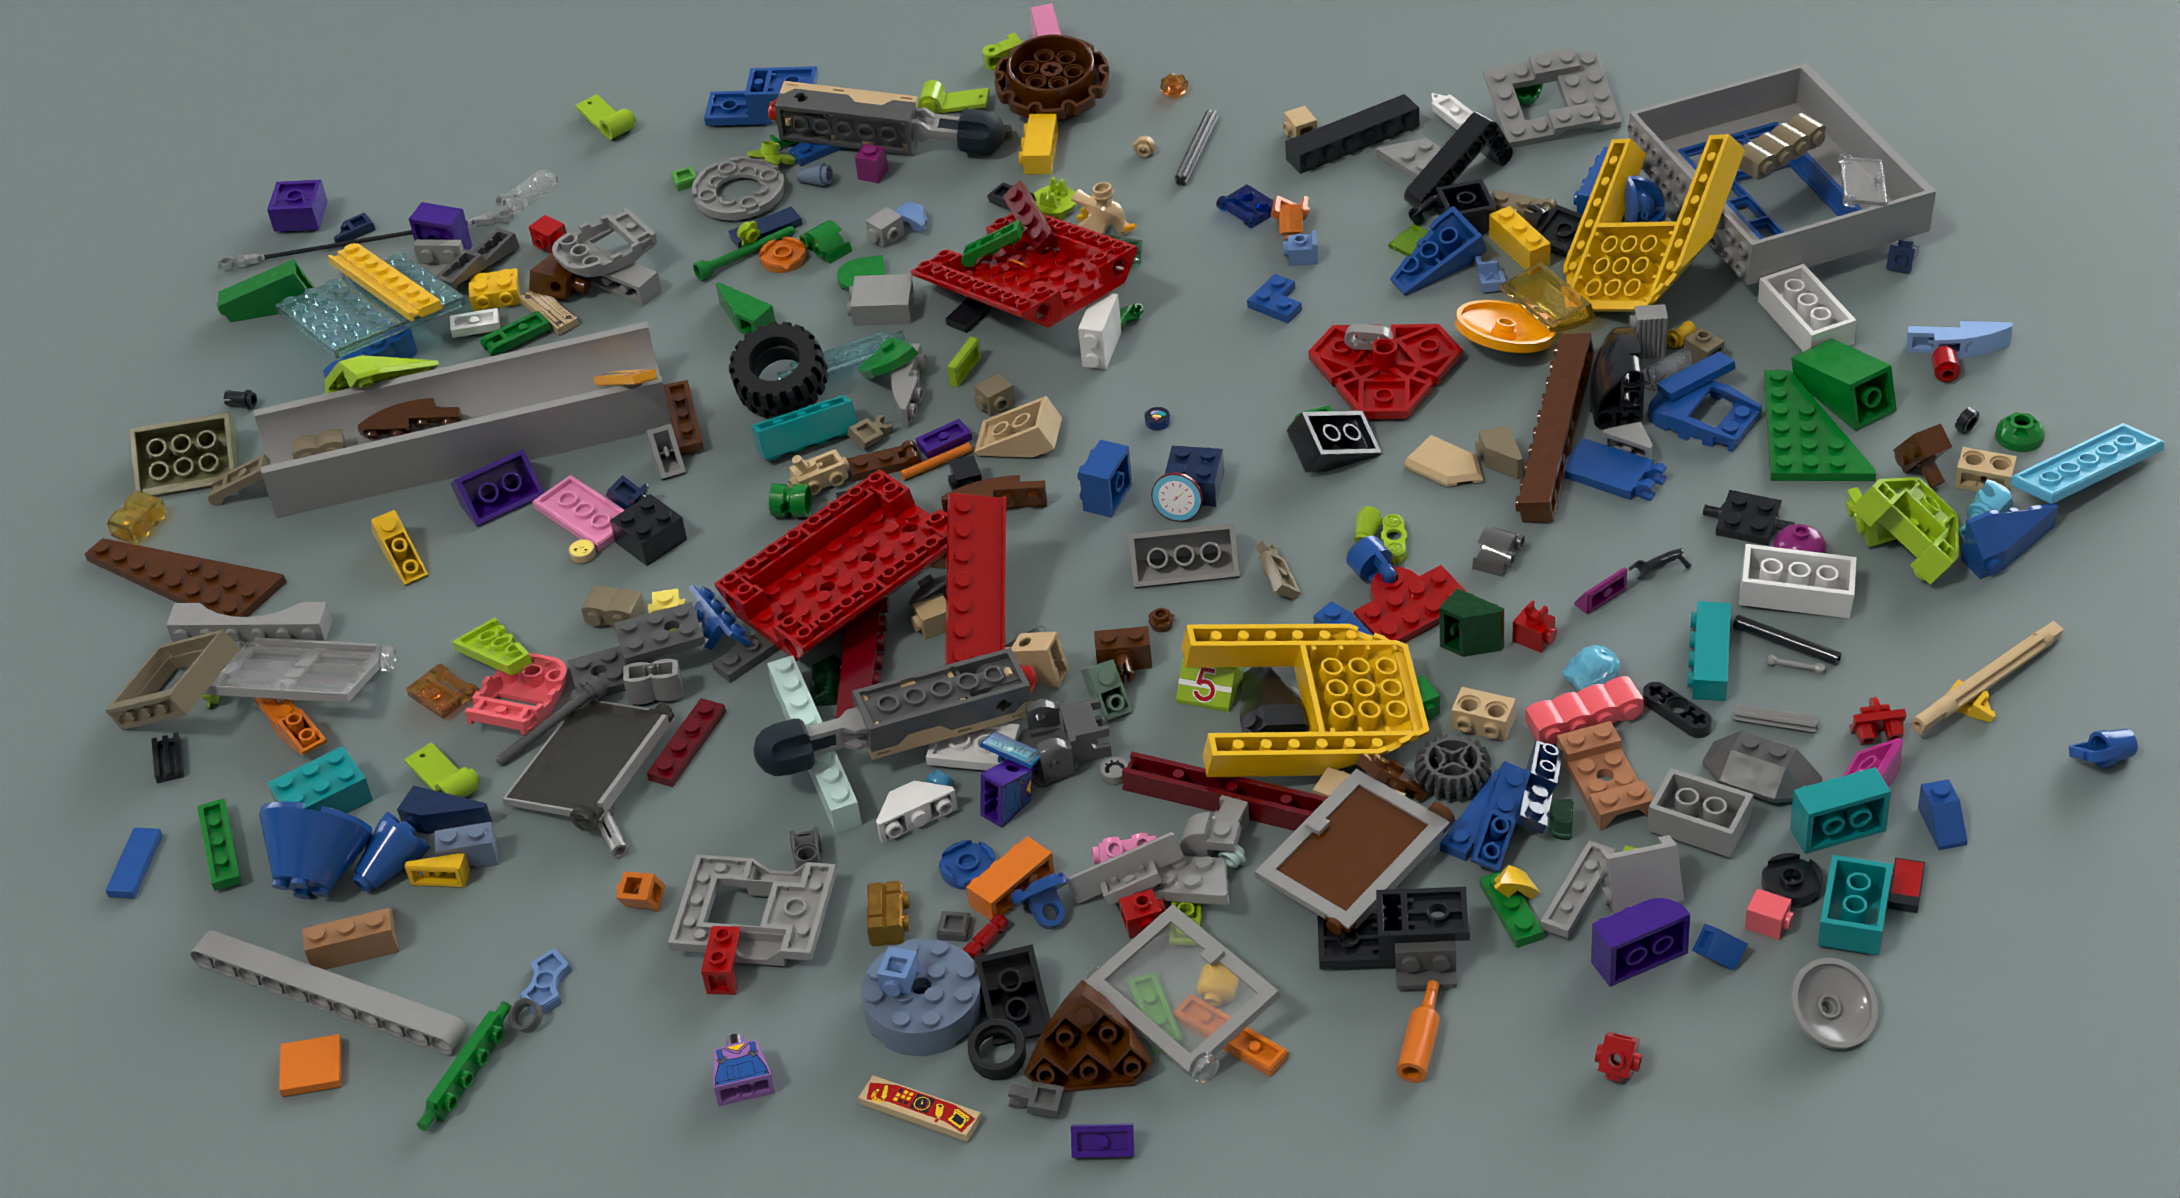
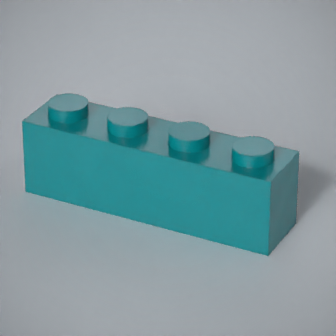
(804, 427)
(1711, 651)

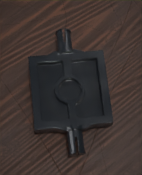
(1748, 517)

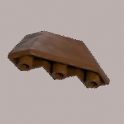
(1088, 1045)

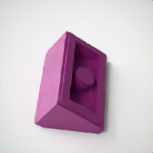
(1603, 592)

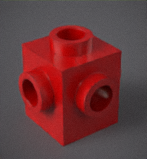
(1140, 911)
(1626, 1048)

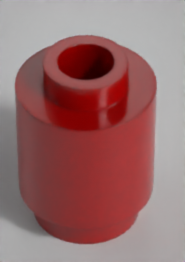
(1945, 364)

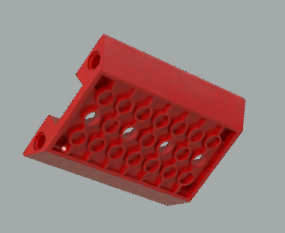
(1053, 285)
(788, 582)

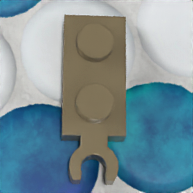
(1277, 571)

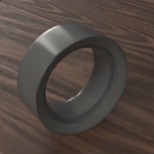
(515, 1010)

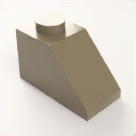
(1500, 451)

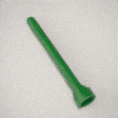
(704, 269)

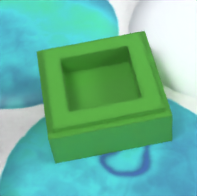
(683, 178)

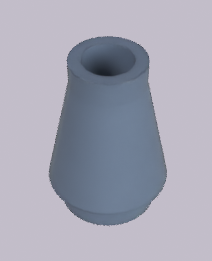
(817, 175)

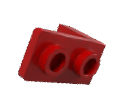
(719, 960)

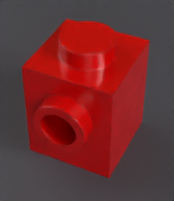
(545, 232)

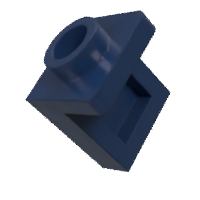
(1902, 255)
(626, 493)

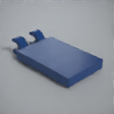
(1614, 470)

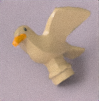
(1102, 210)

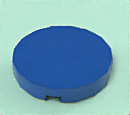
(965, 862)

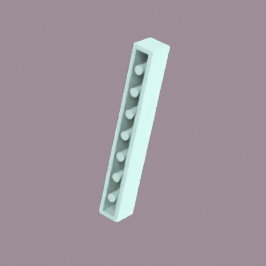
(827, 770)

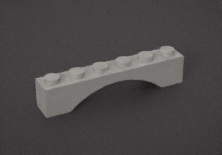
(298, 622)

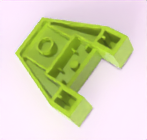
(1916, 519)

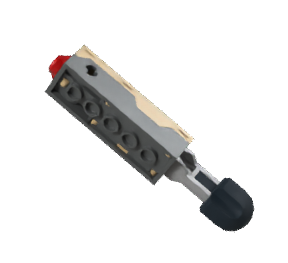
(876, 118)
(906, 713)

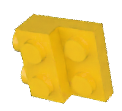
(494, 289)

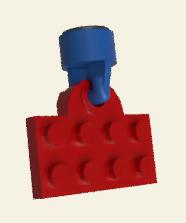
(1400, 599)

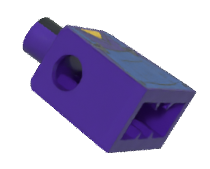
(1005, 791)

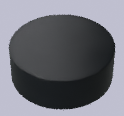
(1967, 420)

